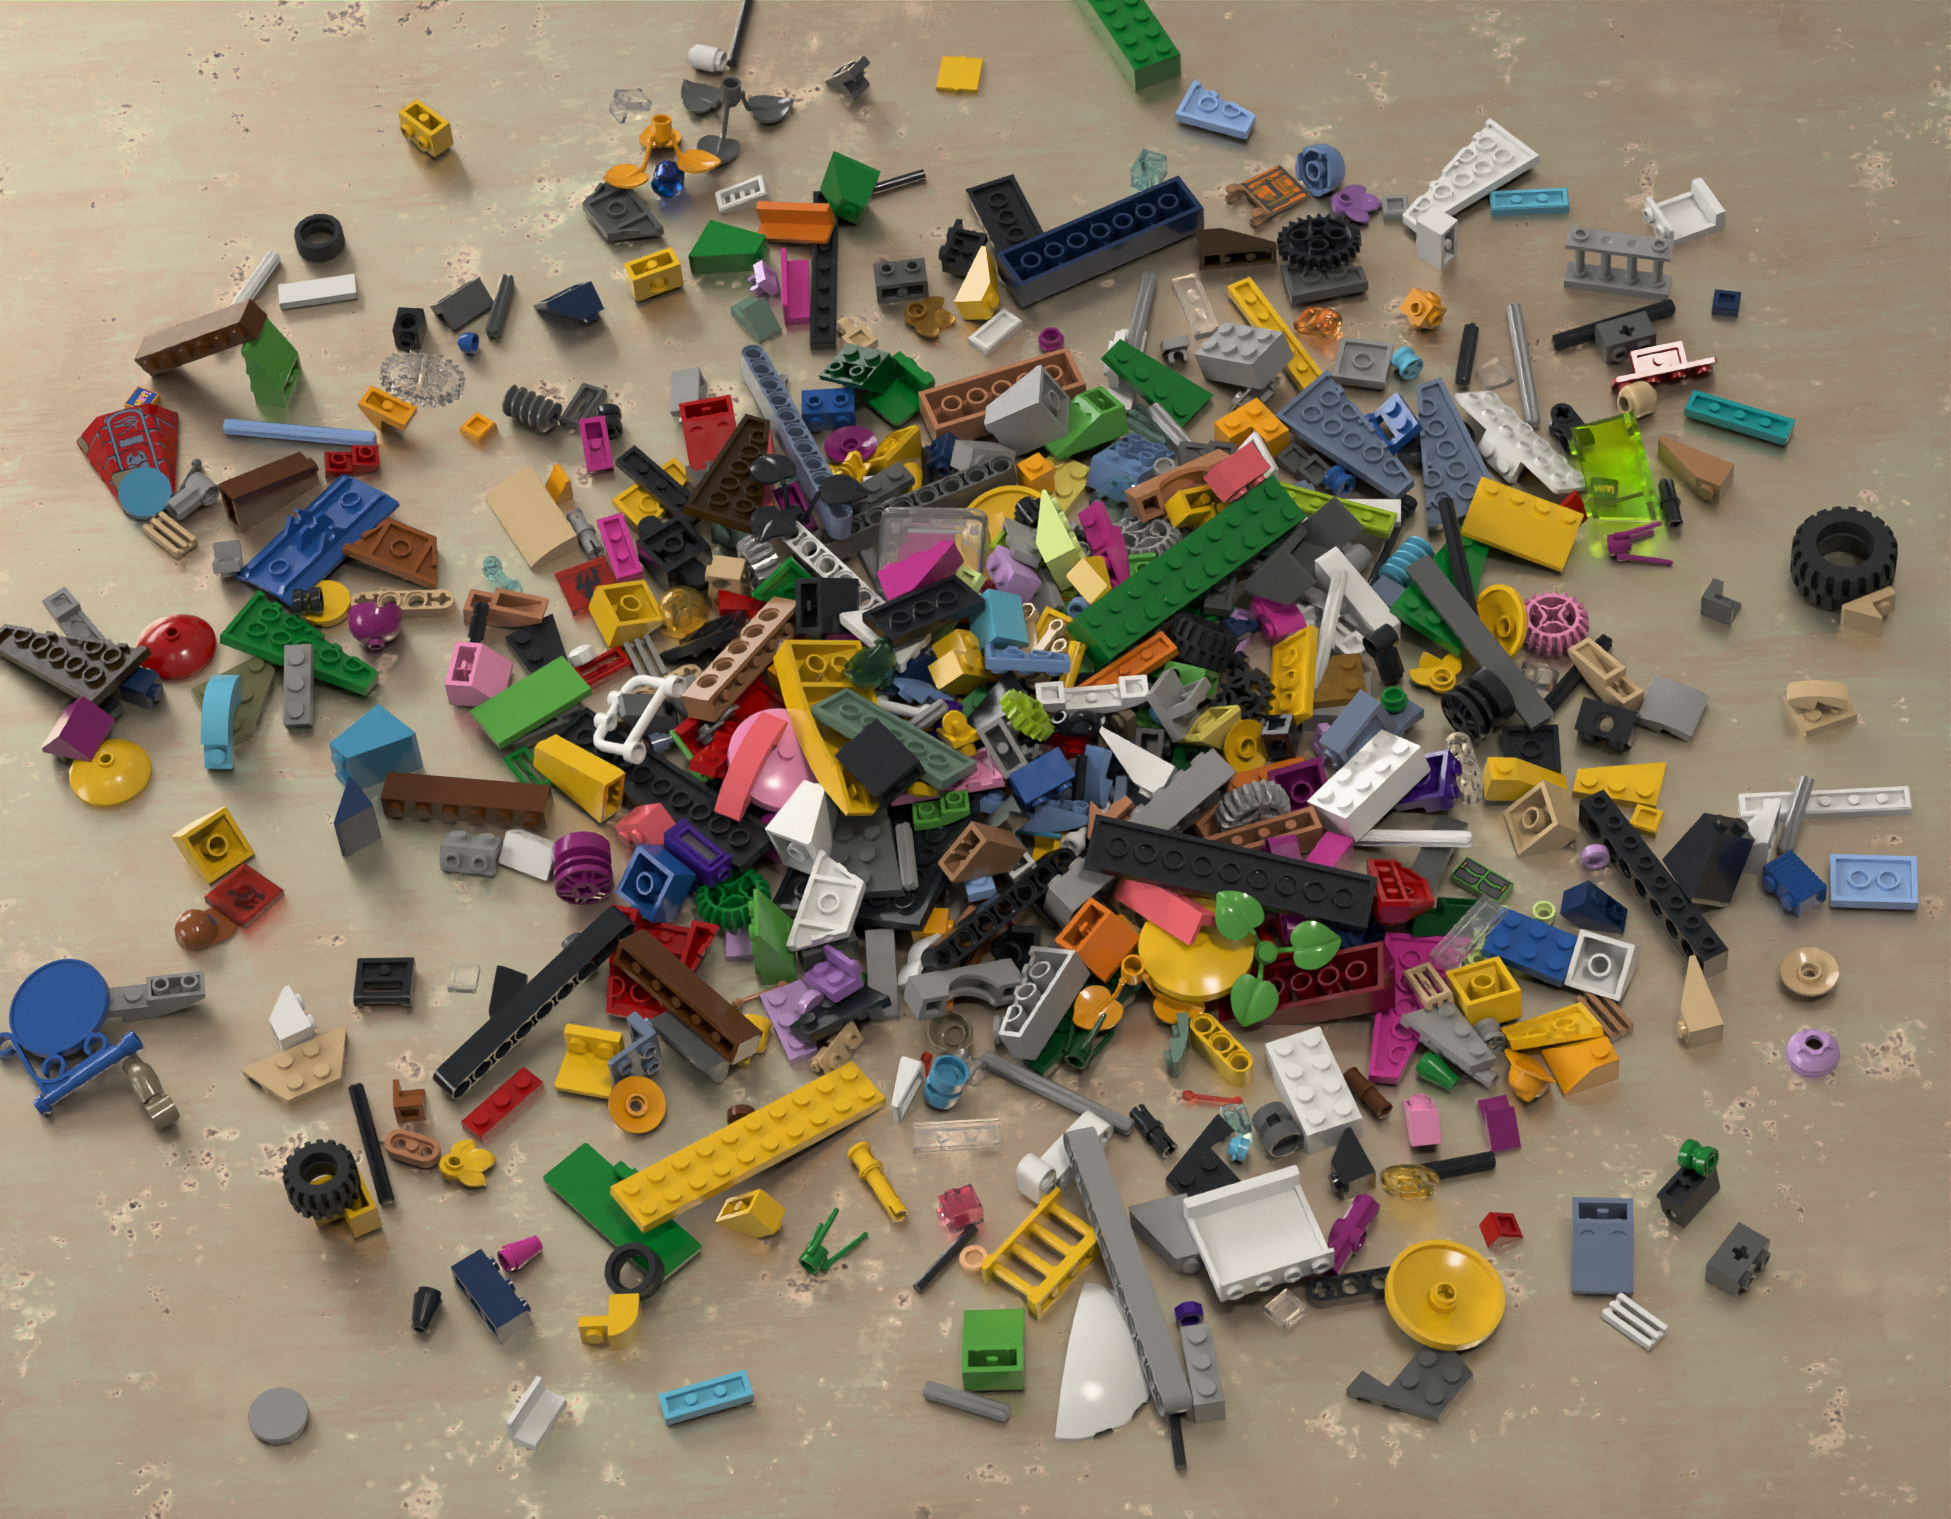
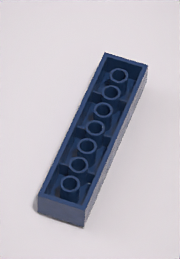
(1100, 241)

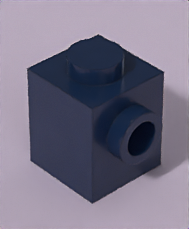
(142, 688)

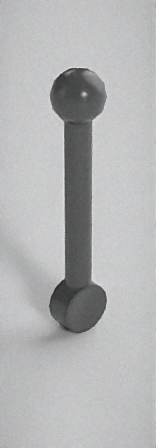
(196, 464)

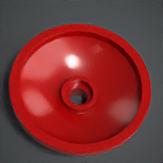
(178, 646)

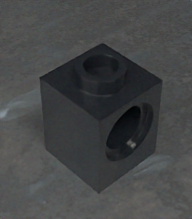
(409, 328)
(1280, 736)

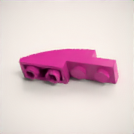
(1106, 541)

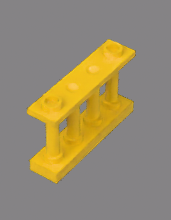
(1058, 1277)

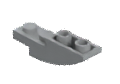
(156, 997)

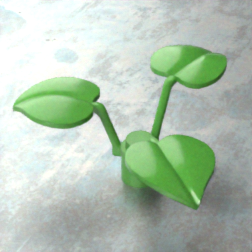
(1312, 948)

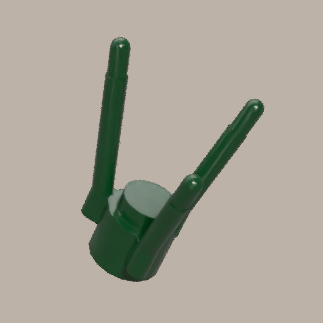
(1080, 1052)

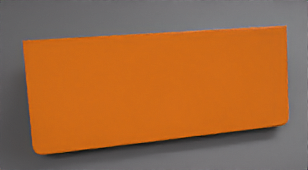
(795, 222)

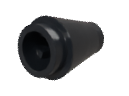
(425, 1307)

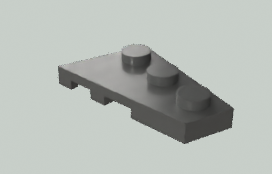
(1316, 284)

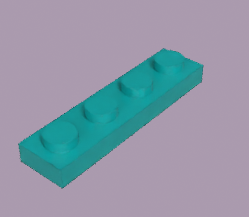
(1739, 417)

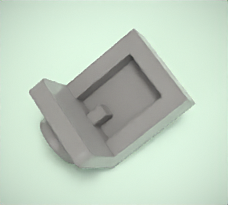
(227, 558)

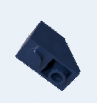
(1593, 909)

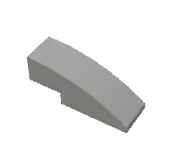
(882, 970)

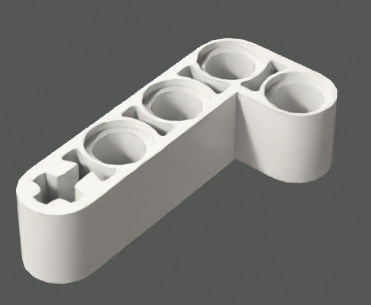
(1042, 1175)

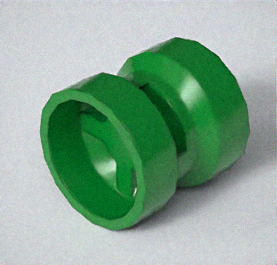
(1698, 1157)

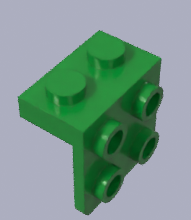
(901, 398)

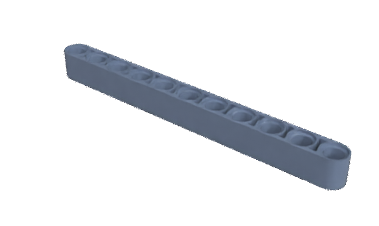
(793, 437)

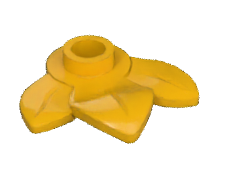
(1436, 673)
(466, 1163)

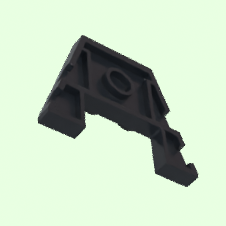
(1201, 1167)

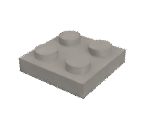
(1363, 363)

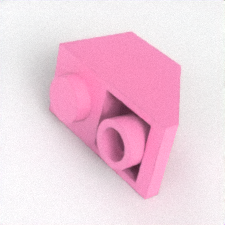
(1422, 1120)

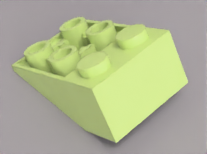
(1057, 541)

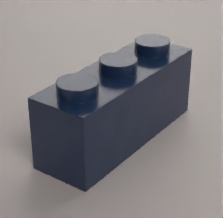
(492, 1295)

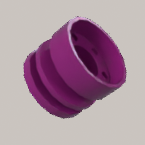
(582, 868)

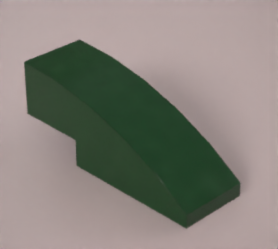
(1439, 919)

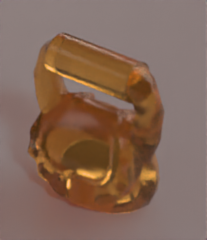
(1323, 326)

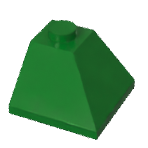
(849, 187)

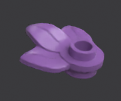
(1355, 203)

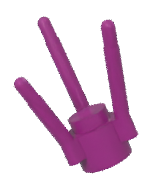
(1620, 543)

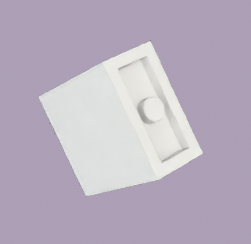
(1686, 215)

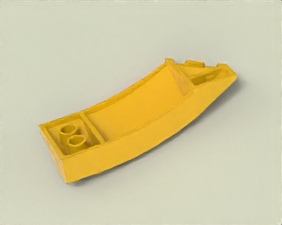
(808, 675)

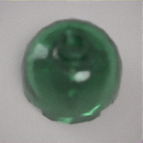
(872, 666)

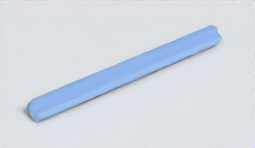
(299, 432)

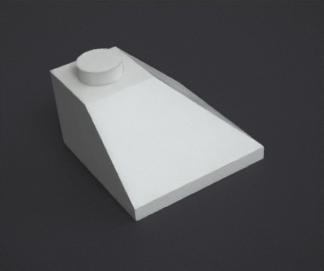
(1764, 831)

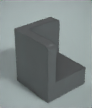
(1718, 606)

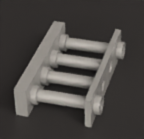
(1617, 280)

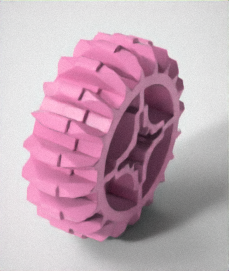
(1552, 631)

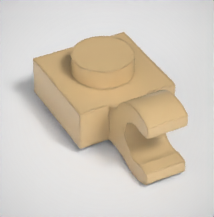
(856, 335)

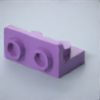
(835, 976)

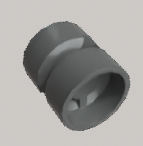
(1277, 1129)

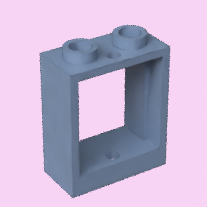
(1355, 728)

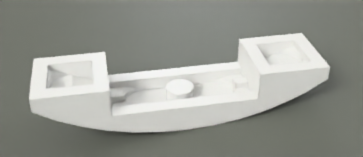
(1344, 640)
(1098, 699)

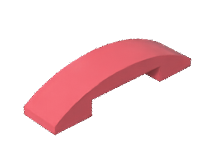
(747, 765)

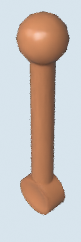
(738, 1002)

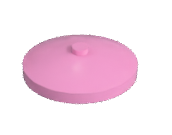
(783, 769)

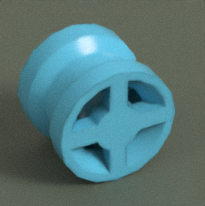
(1406, 362)

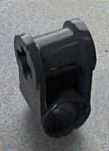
(1562, 421)

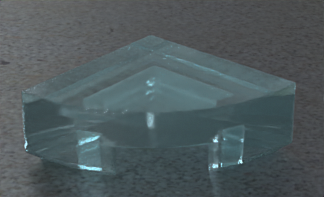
(1237, 1117)

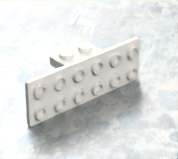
(1513, 444)

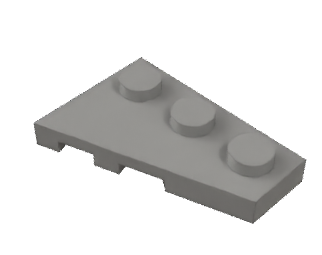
(1453, 1034)

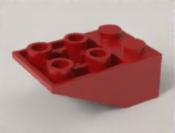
(706, 428)

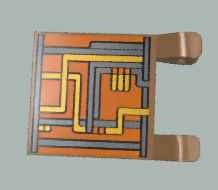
(1270, 191)

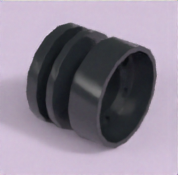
(1478, 704)

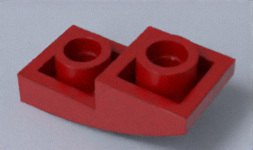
(357, 462)

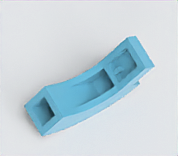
(217, 720)

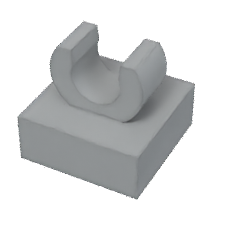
(1175, 345)

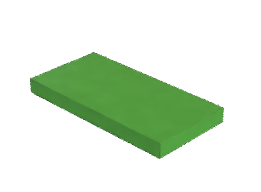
(531, 702)

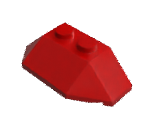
(1398, 892)

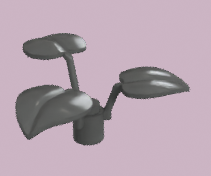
(701, 97)

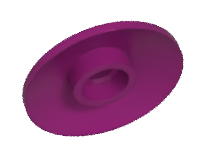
(850, 439)

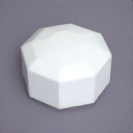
(581, 655)

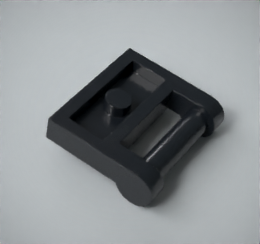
(384, 974)

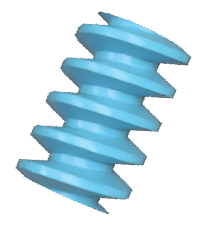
(1408, 553)

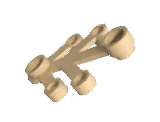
(1031, 618)

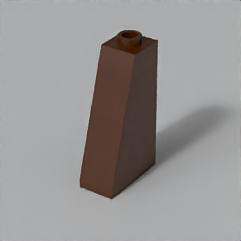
(267, 489)

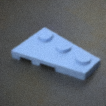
(1211, 112)

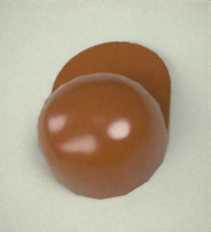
(202, 929)

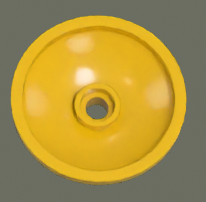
(1504, 616)
(113, 782)

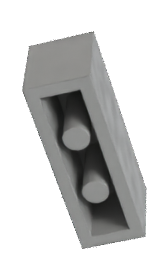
(1202, 1373)

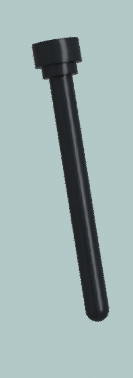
(1408, 507)

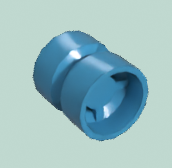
(945, 1081)

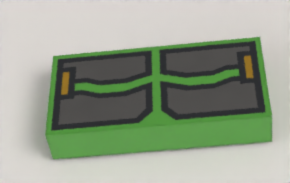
(1481, 880)

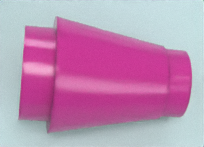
(518, 1253)

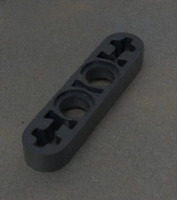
(1362, 1279)

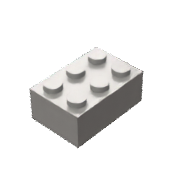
(1243, 355)

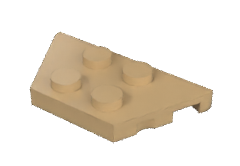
(302, 1069)

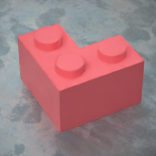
(1238, 473)
(644, 825)

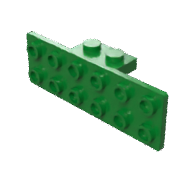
(585, 1185)

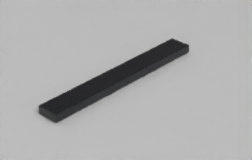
(824, 288)

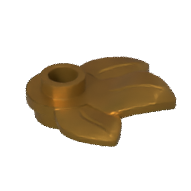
(928, 316)

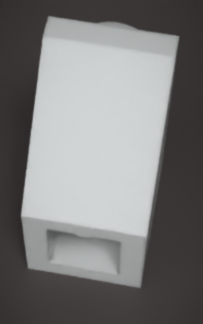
(289, 1022)

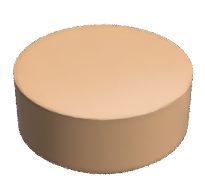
(971, 1259)

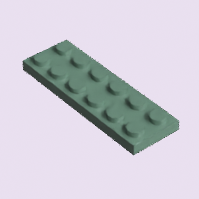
(850, 712)

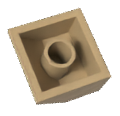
(1542, 820)

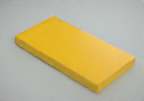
(1294, 674)

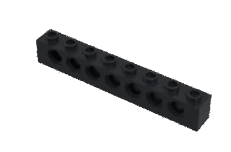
(1653, 884)

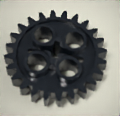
(1319, 242)

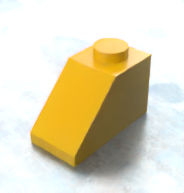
(751, 1214)

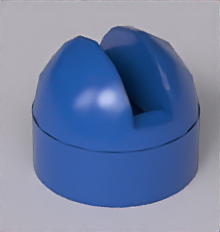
(468, 342)

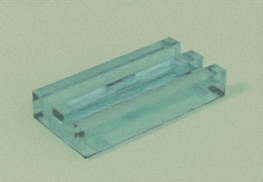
(1149, 433)

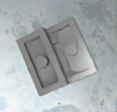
(1672, 707)

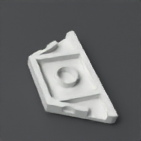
(853, 622)
(827, 905)

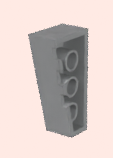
(1041, 1000)

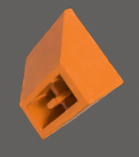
(1098, 939)

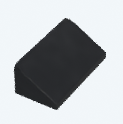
(505, 986)

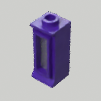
(698, 853)

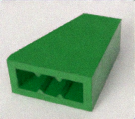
(727, 249)

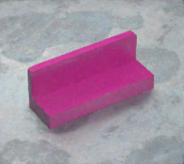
(795, 290)

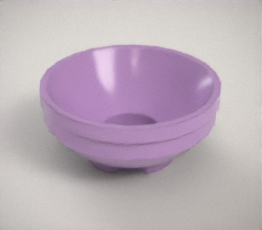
(1813, 1062)

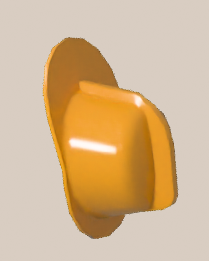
(1527, 1075)

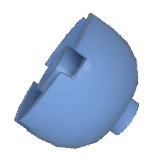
(1320, 168)

